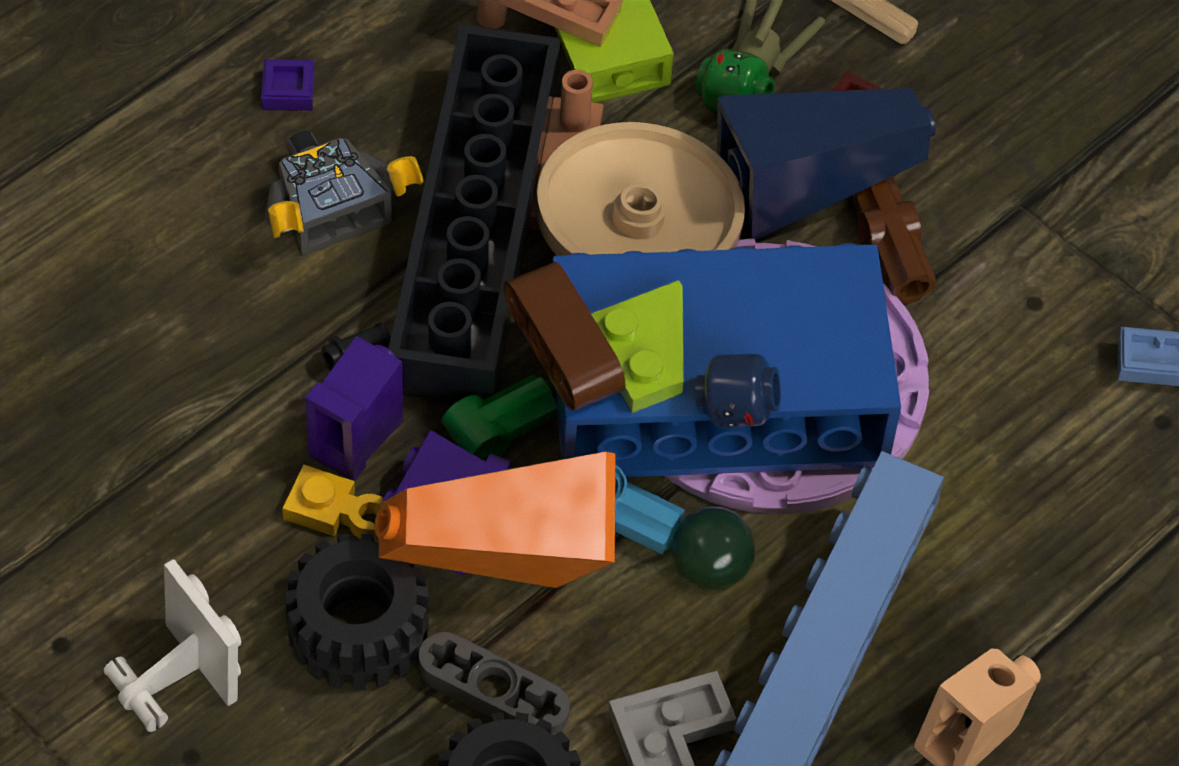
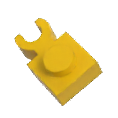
(326, 501)

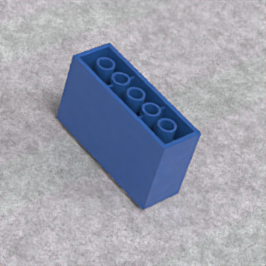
(800, 307)

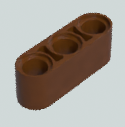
(564, 336)

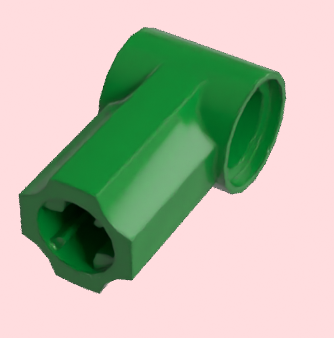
(492, 423)

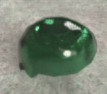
(713, 548)

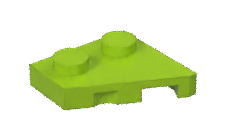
(648, 344)

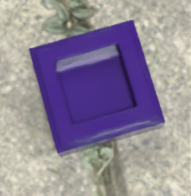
(288, 84)

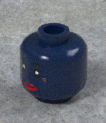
(738, 390)

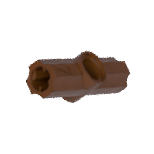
(896, 231)

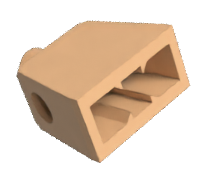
(990, 693)

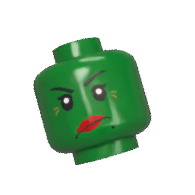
(732, 74)

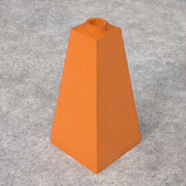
(512, 524)

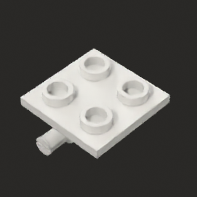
(205, 644)

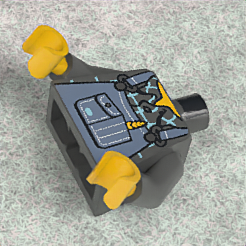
(334, 191)

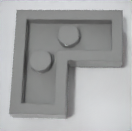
(662, 720)

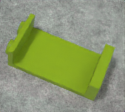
(631, 57)

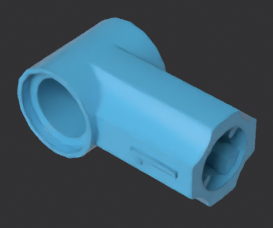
(644, 515)

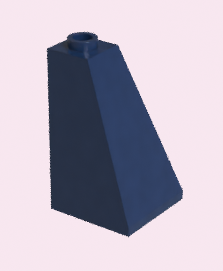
(817, 148)

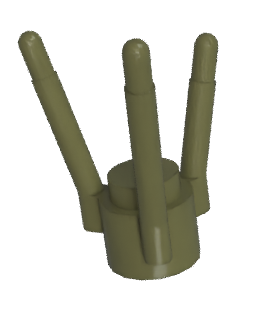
(765, 42)

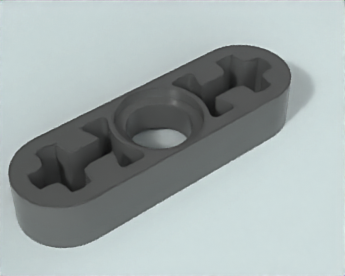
(450, 681)

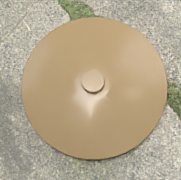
(637, 192)

